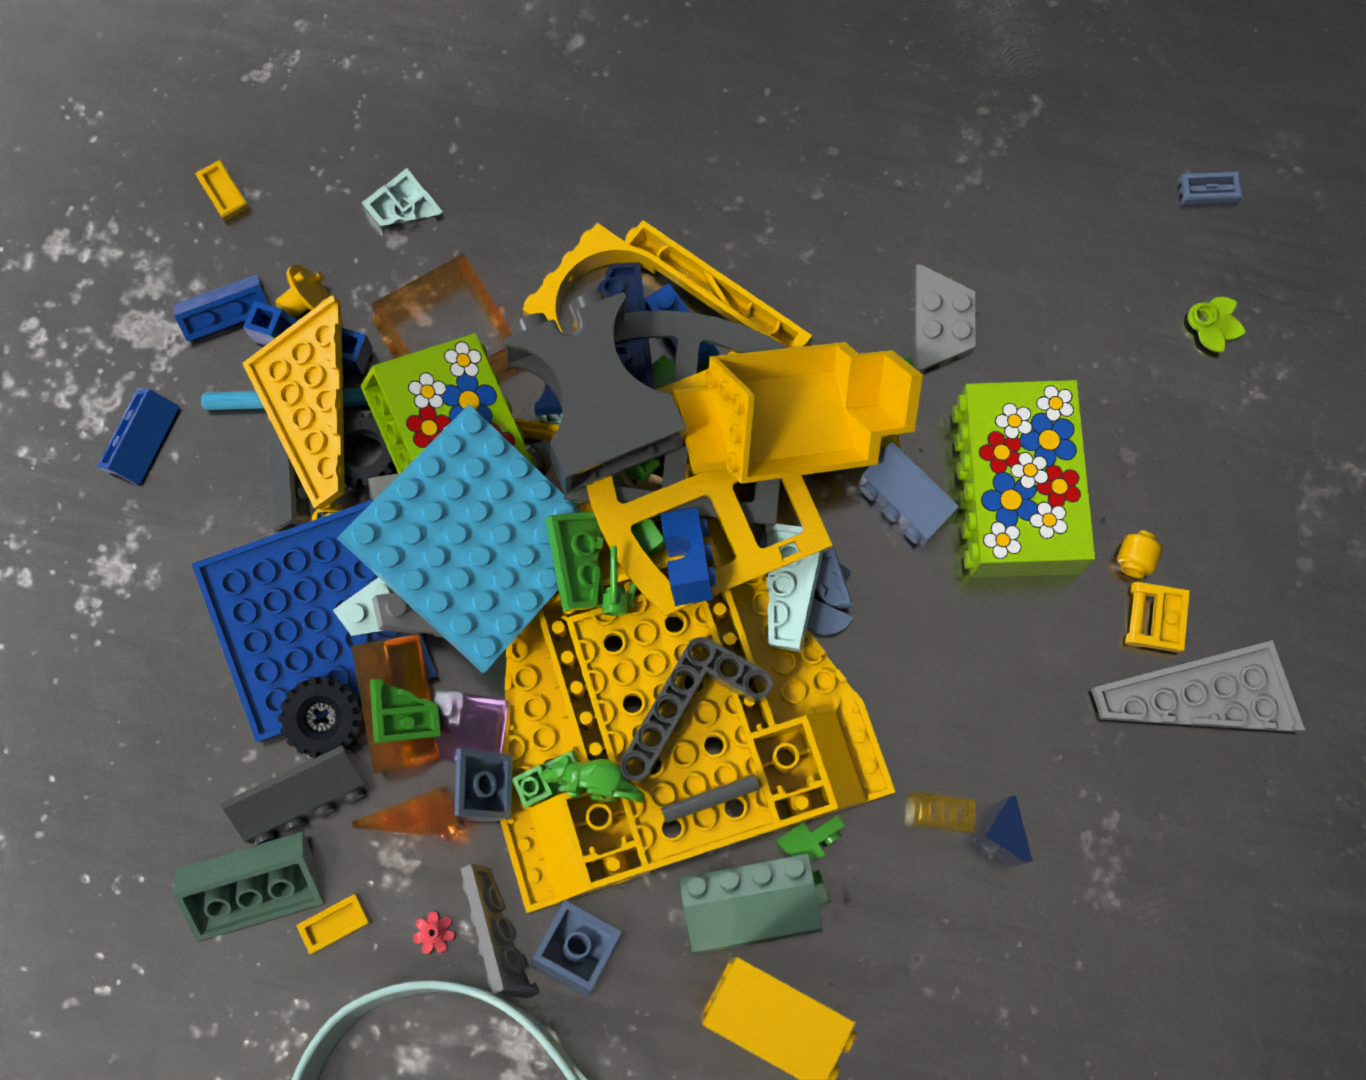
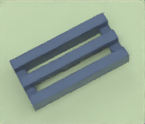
(1211, 192)

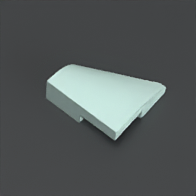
(401, 201)

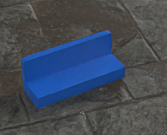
(218, 307)
(138, 435)

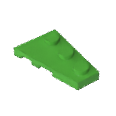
(575, 554)

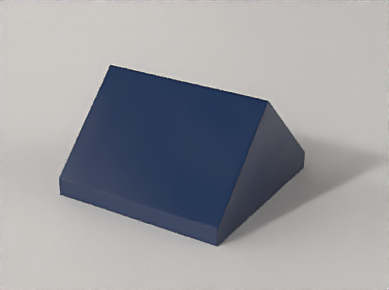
(1005, 833)

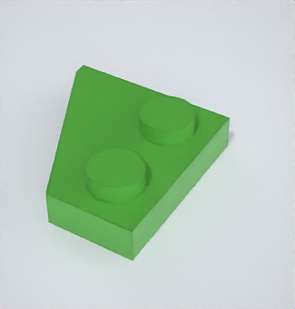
(401, 714)

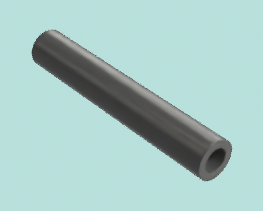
(710, 798)

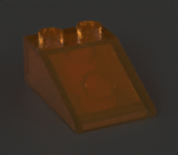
(420, 817)

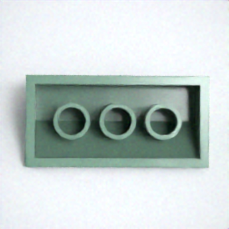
(248, 886)
(750, 904)

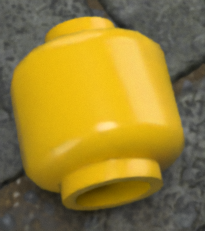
(1139, 554)

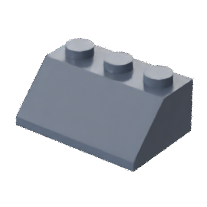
(908, 495)

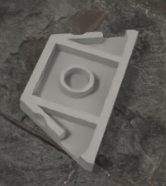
(942, 319)

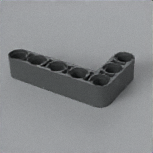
(682, 699)

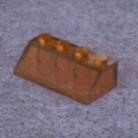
(402, 666)

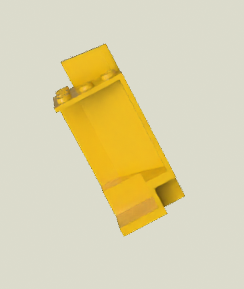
(797, 411)

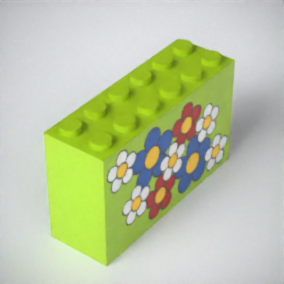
(428, 389)
(1023, 479)

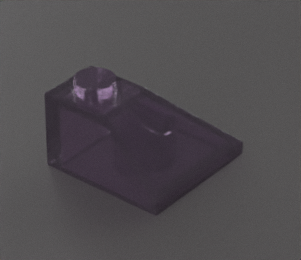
(469, 723)

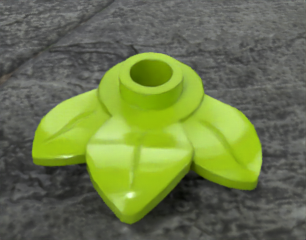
(1219, 323)

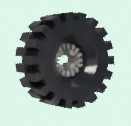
(299, 716)

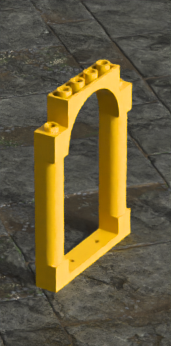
(661, 254)

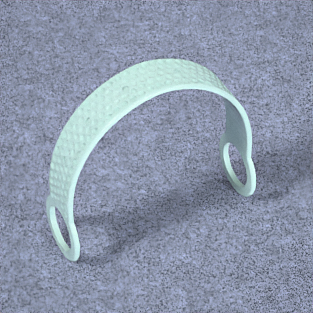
(335, 1027)

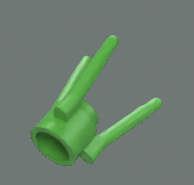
(615, 600)

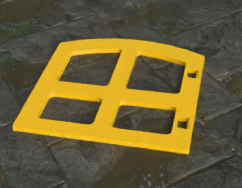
(750, 560)

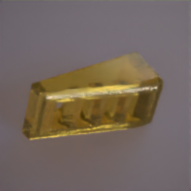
(914, 810)

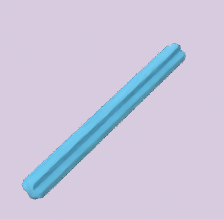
(251, 400)

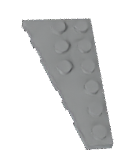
(1223, 690)

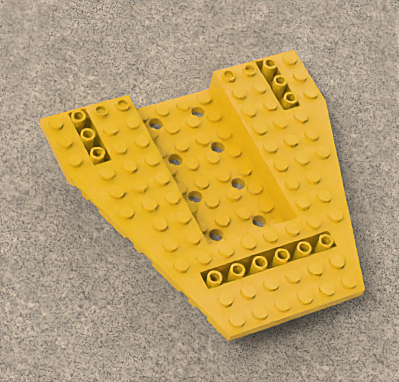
(568, 692)

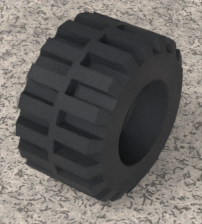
(356, 433)

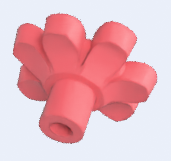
(441, 933)

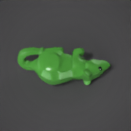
(597, 777)

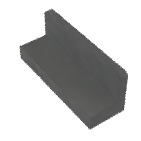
(287, 495)

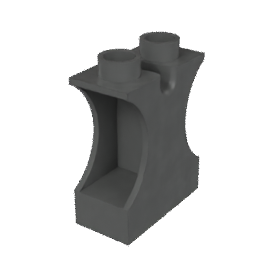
(606, 412)

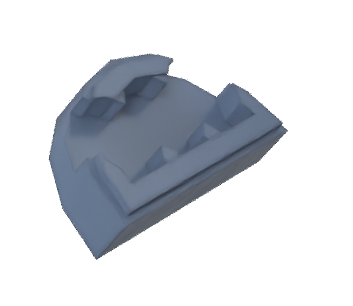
(831, 582)
(827, 620)

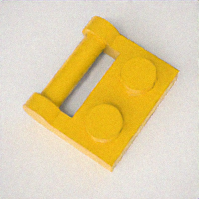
(1168, 617)

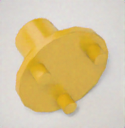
(305, 291)

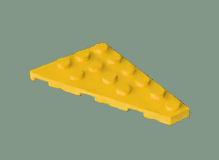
(303, 397)

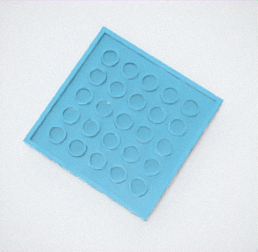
(465, 538)

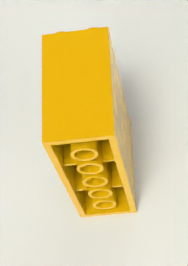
(777, 1022)

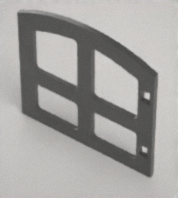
(690, 331)

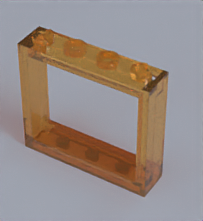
(428, 282)

